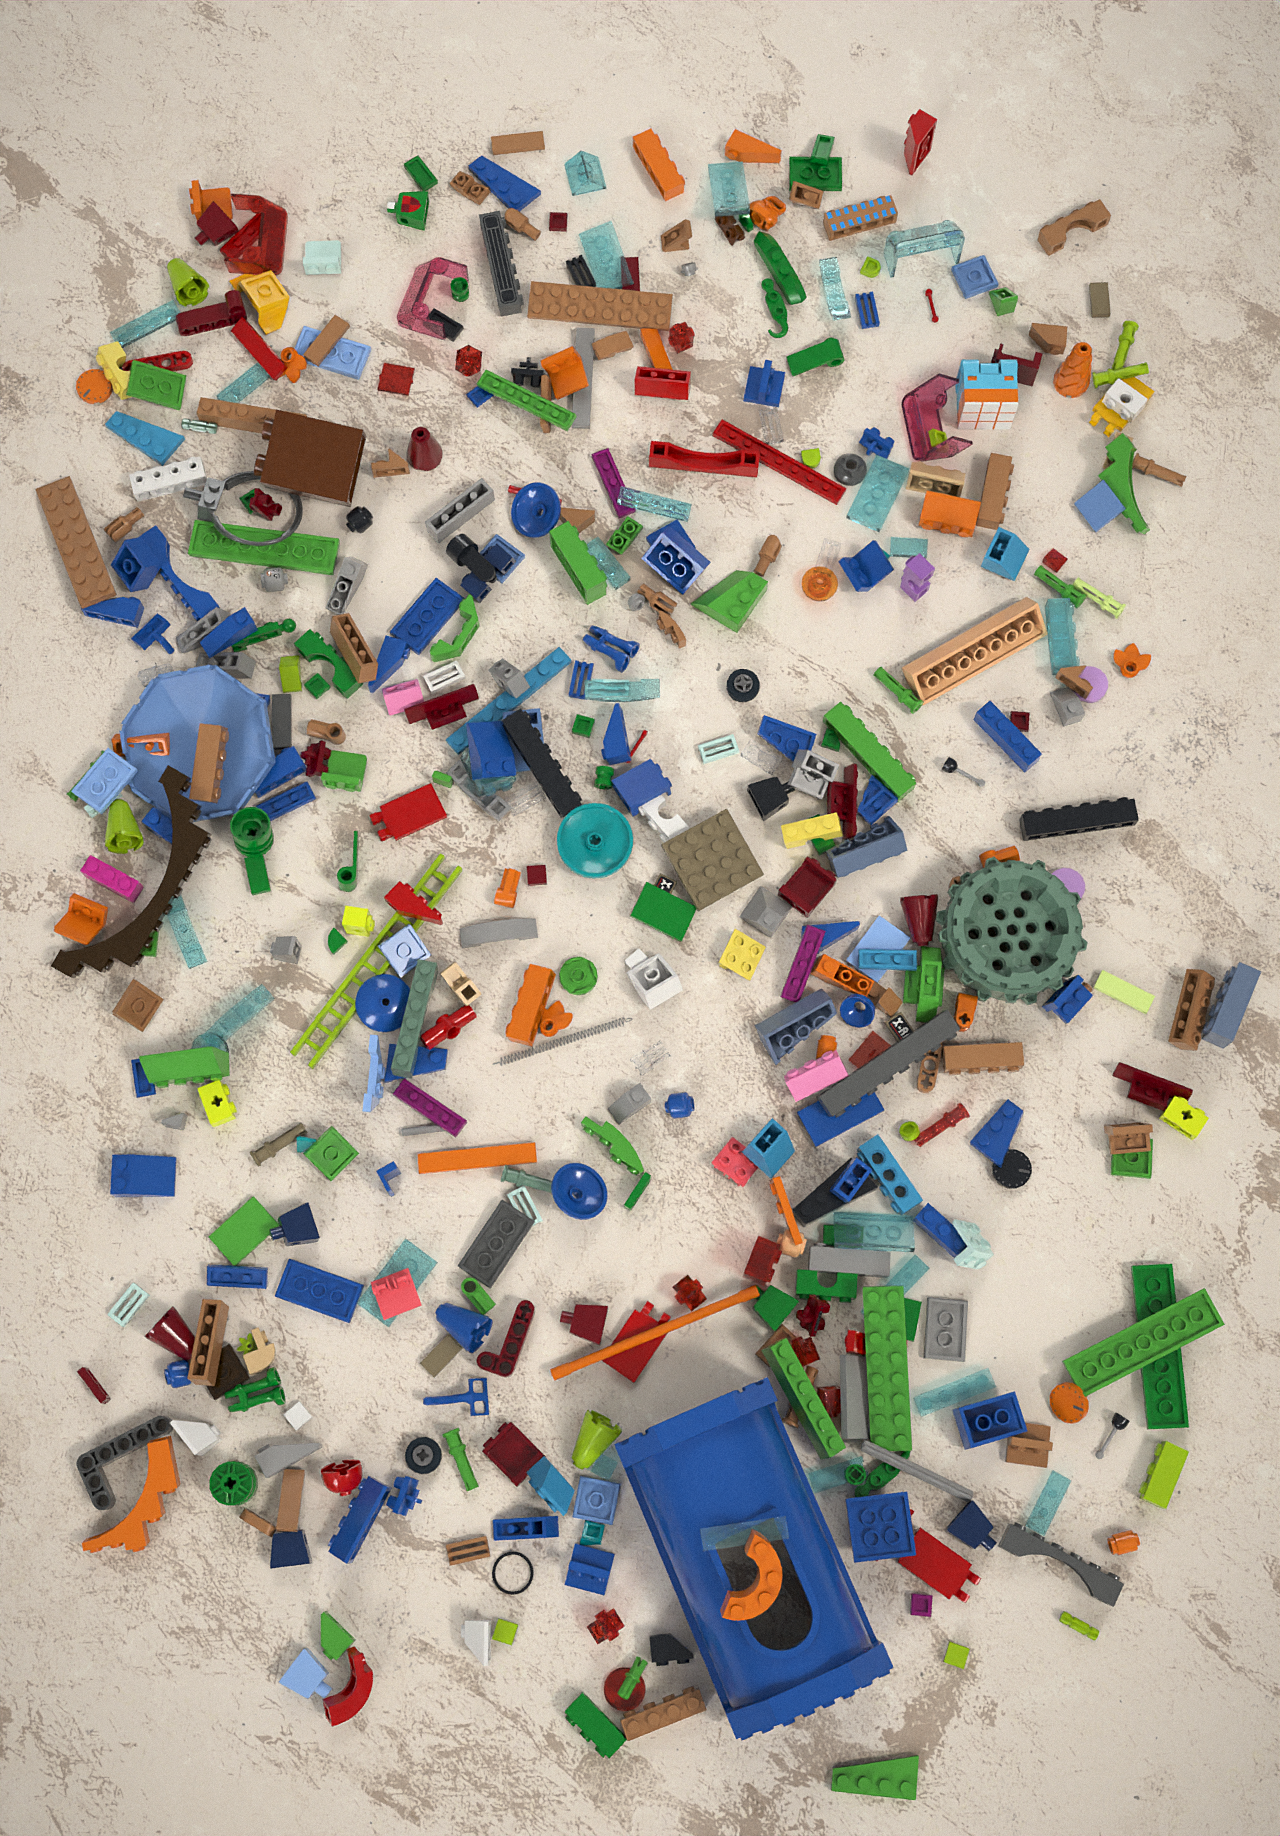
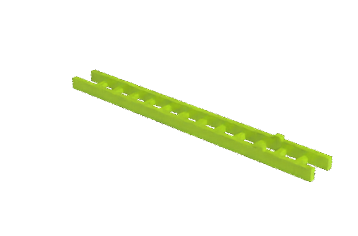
(363, 962)

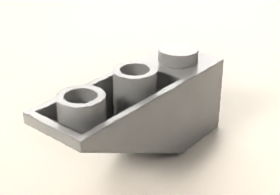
(346, 584)

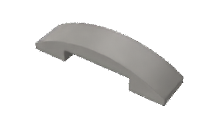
(493, 804)
(498, 931)

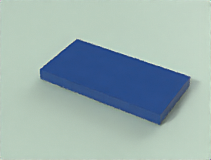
(427, 616)
(824, 1128)
(319, 1290)

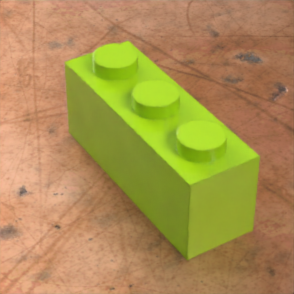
(1163, 1474)

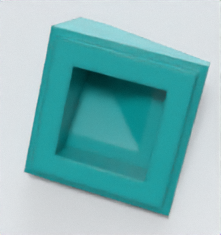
(304, 1143)
(592, 1533)

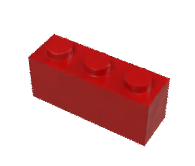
(662, 383)

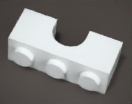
(666, 827)

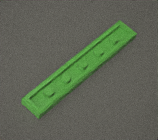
(526, 400)

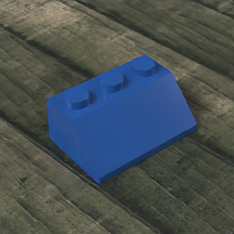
(675, 560)

